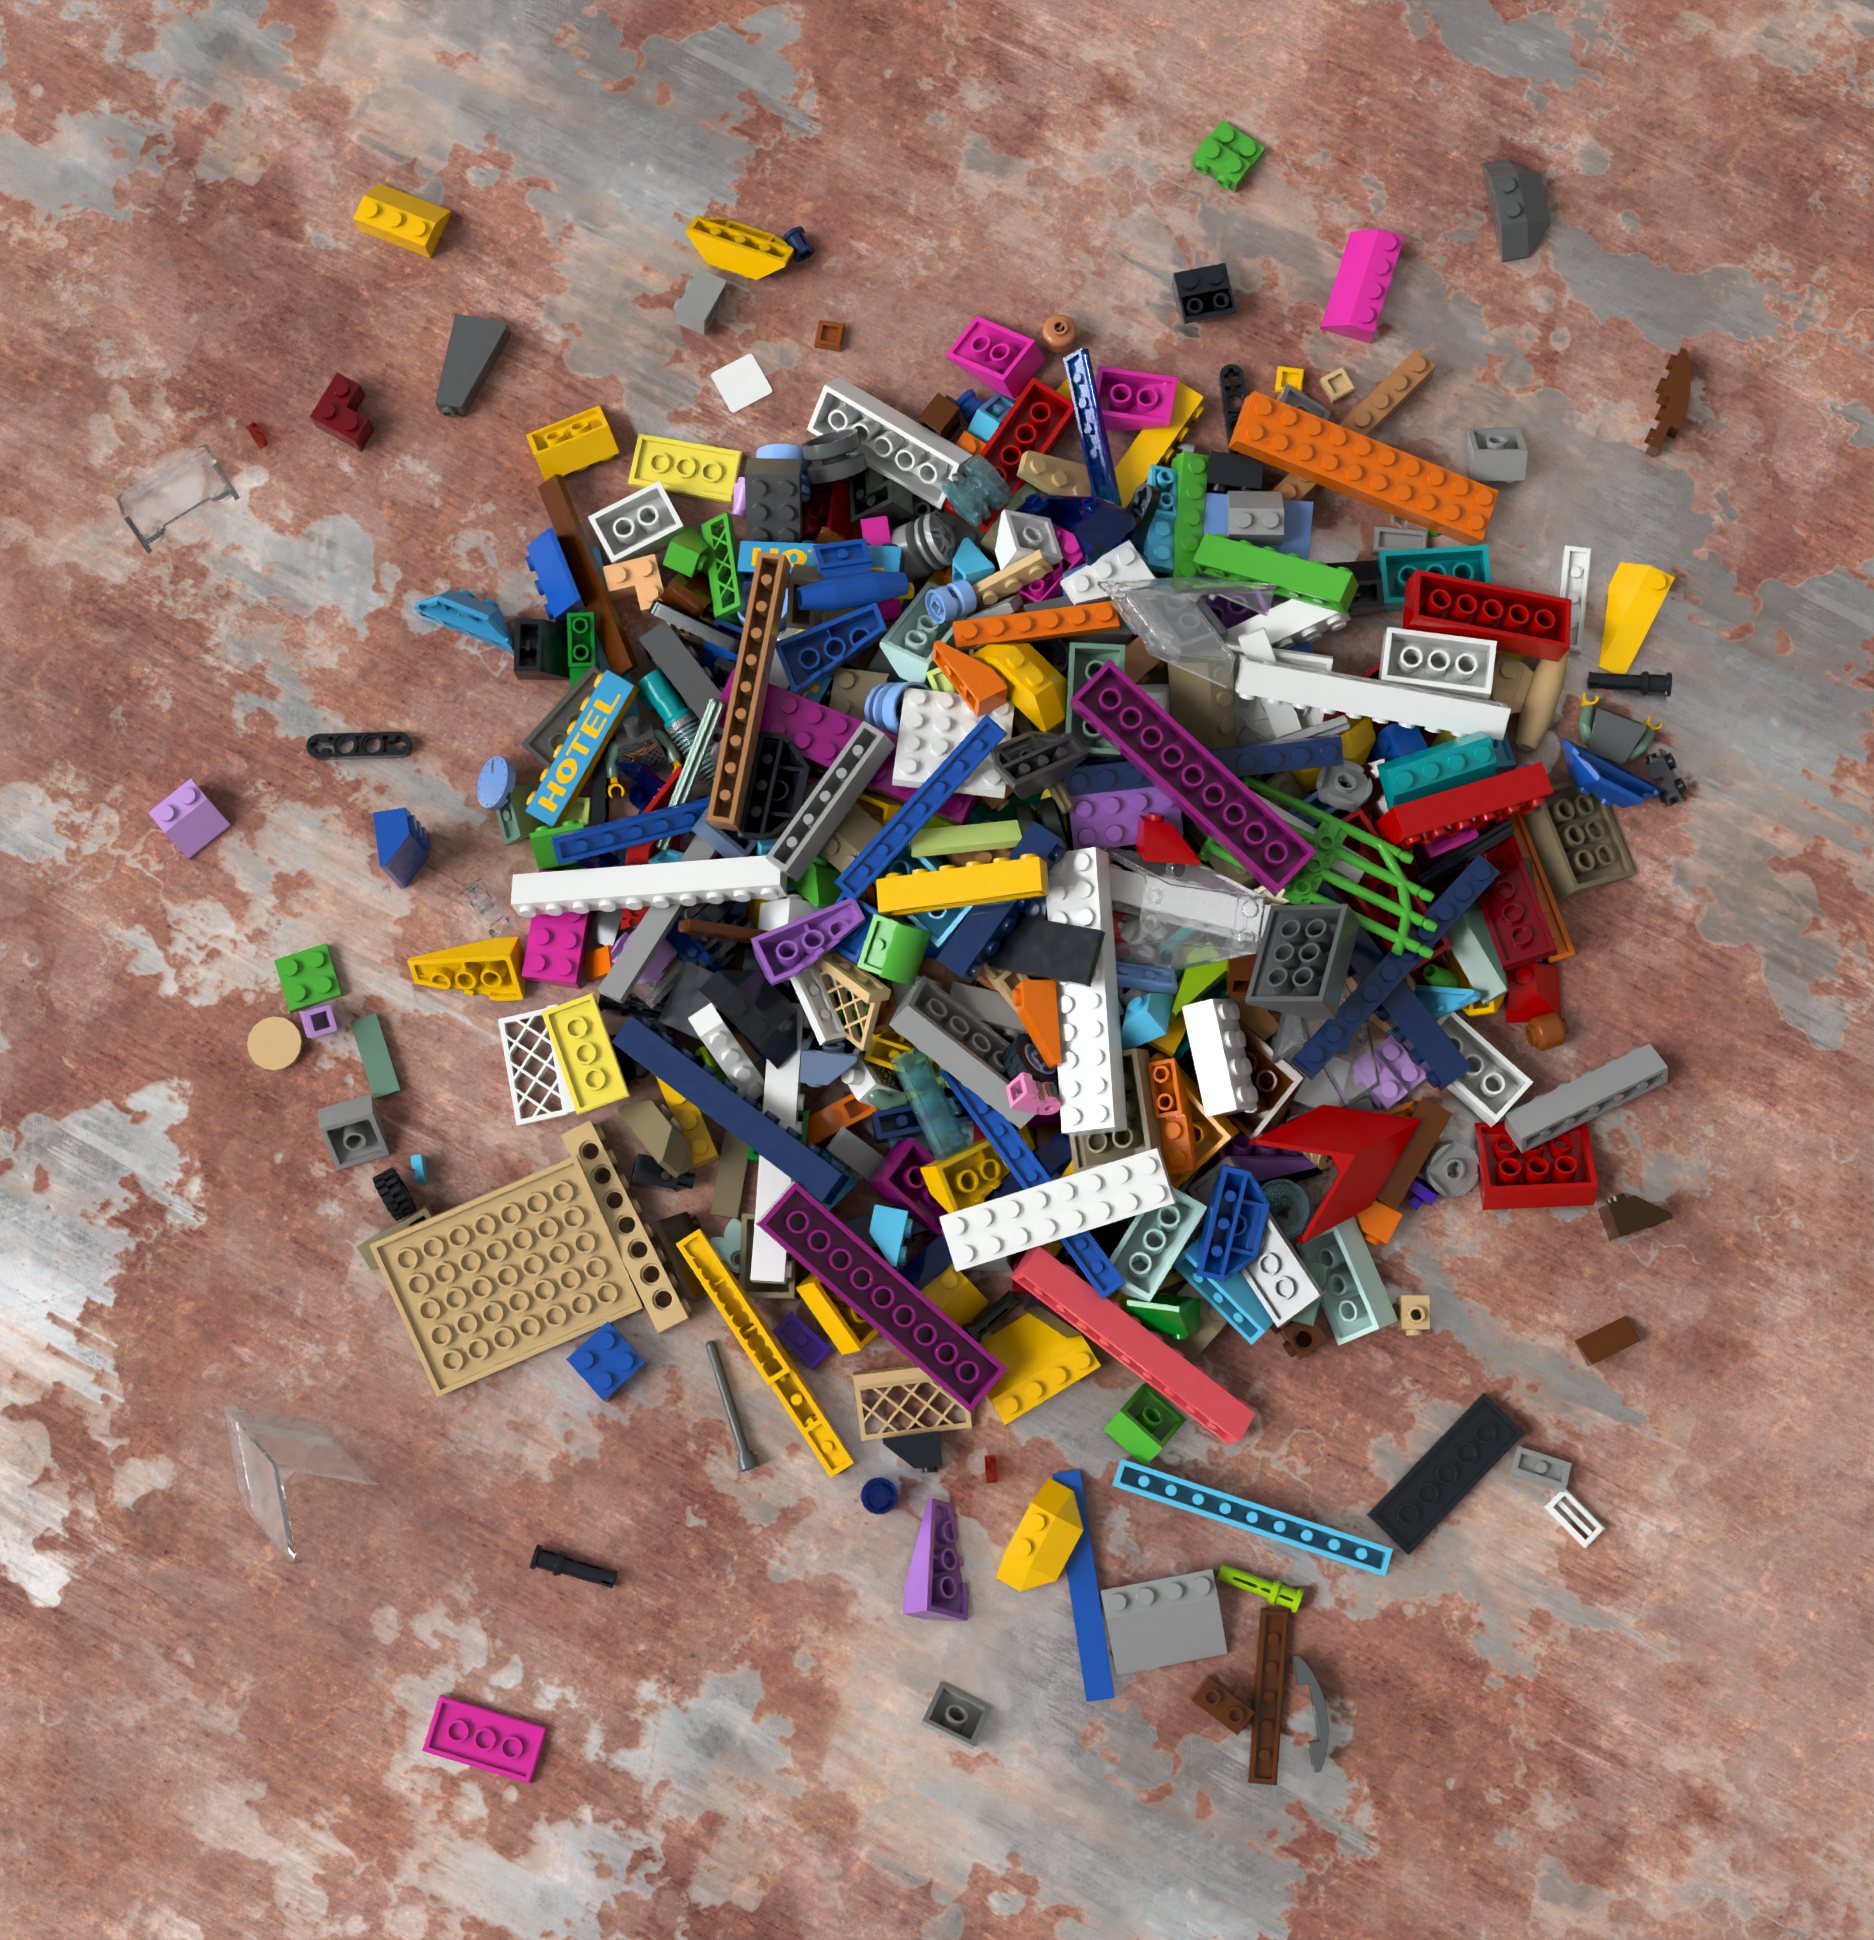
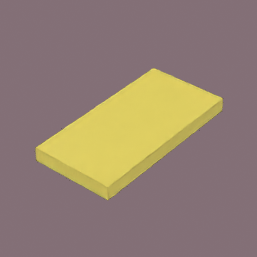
(685, 468)
(585, 1054)

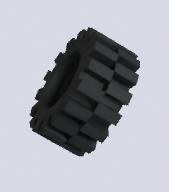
(394, 1194)

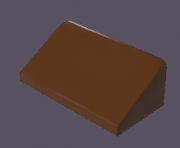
(1607, 1341)

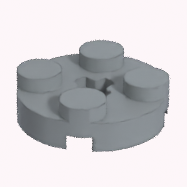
(1344, 798)
(1437, 1164)

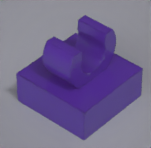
(1422, 1192)

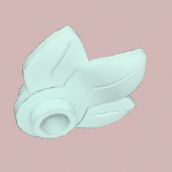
(730, 1245)

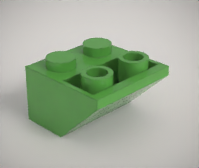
(544, 849)

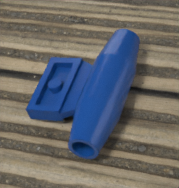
(848, 579)

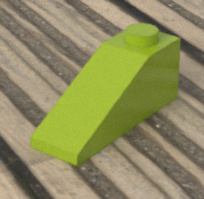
(1195, 984)

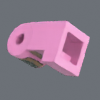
(1034, 1095)

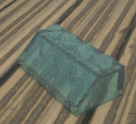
(930, 1103)

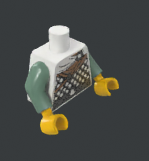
(874, 1085)

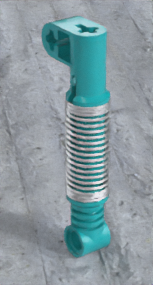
(679, 720)

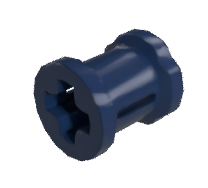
(797, 239)

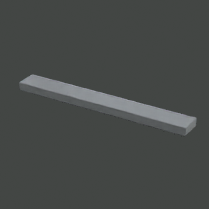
(648, 936)

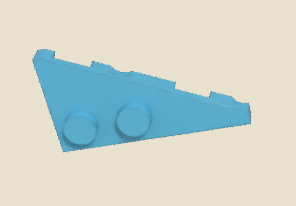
(1444, 1000)

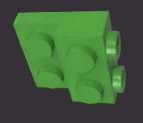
(1227, 156)

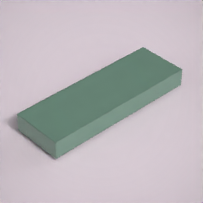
(376, 1056)

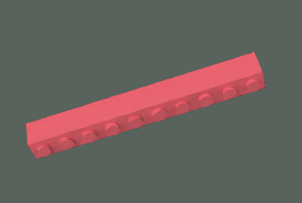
(1133, 1344)

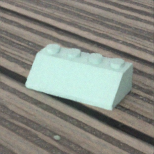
(912, 638)
(1154, 1245)
(1353, 1291)

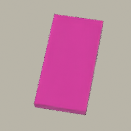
(485, 1739)

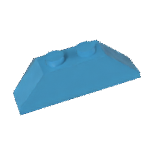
(468, 616)

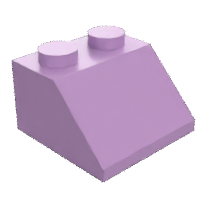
(189, 819)

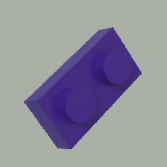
(802, 1340)

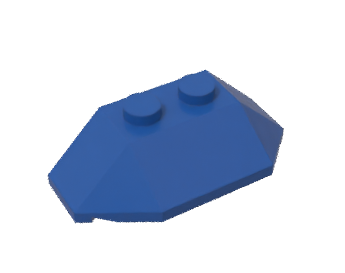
(1606, 779)
(1231, 1224)

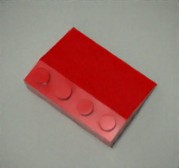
(1545, 1176)

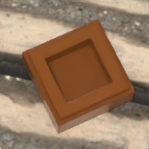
(829, 335)

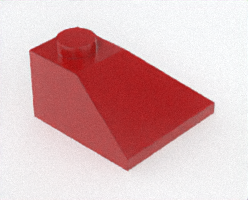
(1161, 842)
(1531, 992)

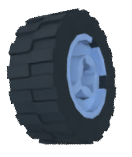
(1024, 1057)

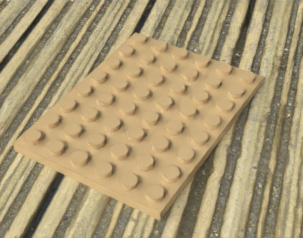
(506, 1275)

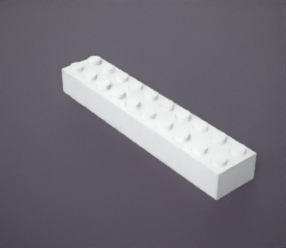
(1088, 1016)

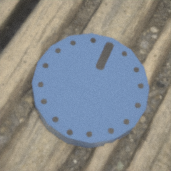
(495, 782)

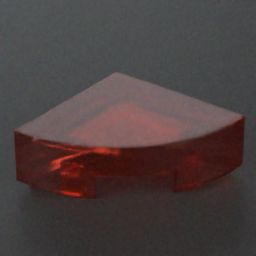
(257, 435)
(991, 1469)

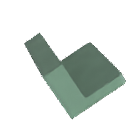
(514, 819)

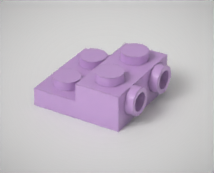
(1396, 1074)

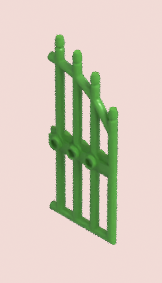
(1328, 843)

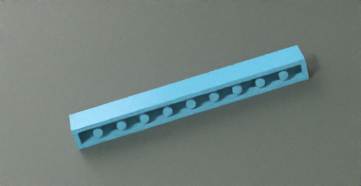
(1252, 1517)

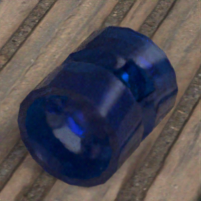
(879, 1496)

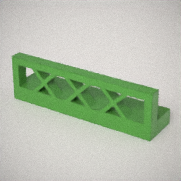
(722, 568)

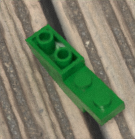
(581, 644)

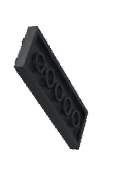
(1445, 1473)

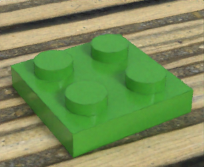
(308, 978)

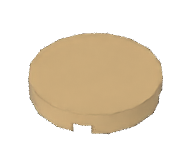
(275, 1044)

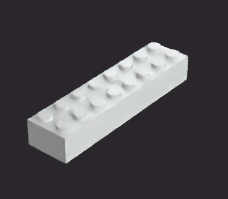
(1057, 1209)

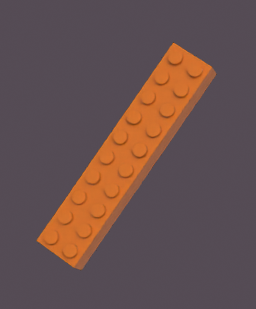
(1363, 468)

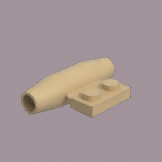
(1530, 694)

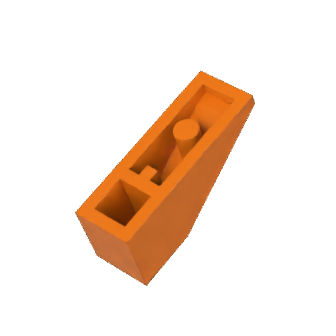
(972, 679)
(1039, 1014)

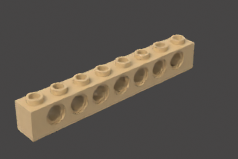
(677, 1312)

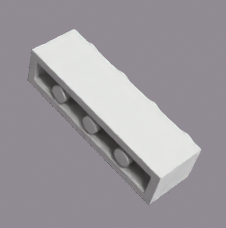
(728, 1051)

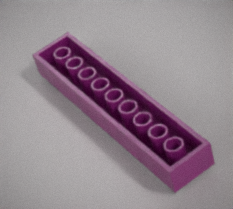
(824, 732)
(1192, 778)
(881, 1296)

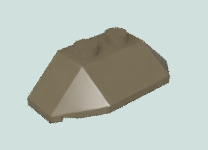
(660, 1135)

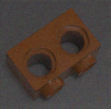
(941, 416)
(1289, 1334)
(1222, 1705)

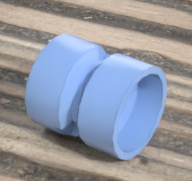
(950, 601)

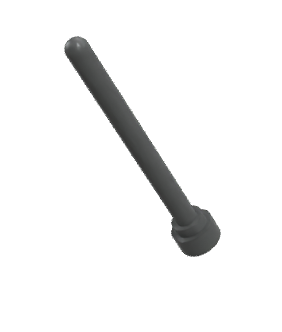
(745, 1459)

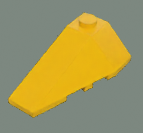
(968, 1174)

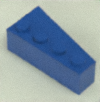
(828, 646)

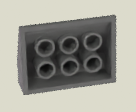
(1304, 959)

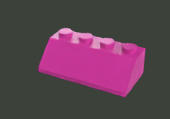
(1362, 284)

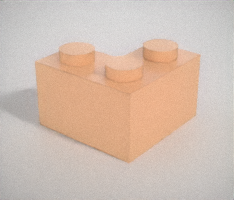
(638, 578)

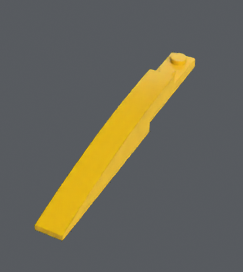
(766, 1352)

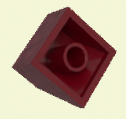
(828, 507)

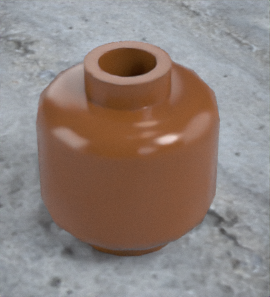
(1546, 1031)

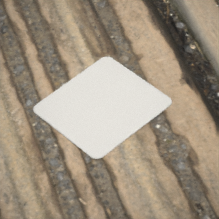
(741, 383)

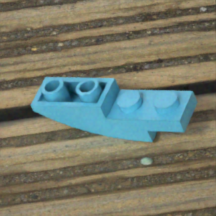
(1159, 537)

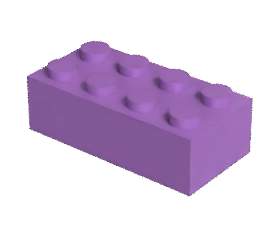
(1113, 816)

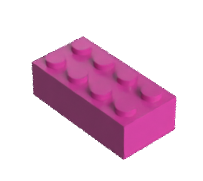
(557, 948)

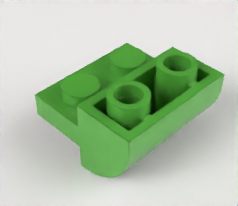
(894, 949)

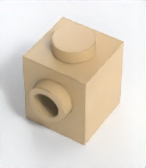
(1414, 1314)

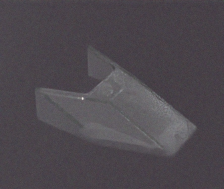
(1190, 915)

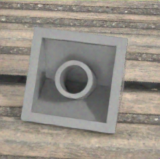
(956, 1715)

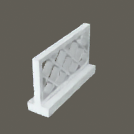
(566, 1101)

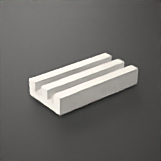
(1556, 1500)

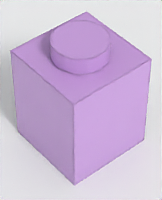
(318, 1020)

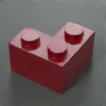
(338, 414)

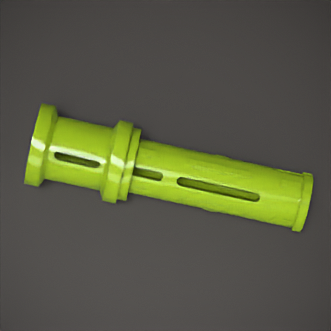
(1274, 1592)

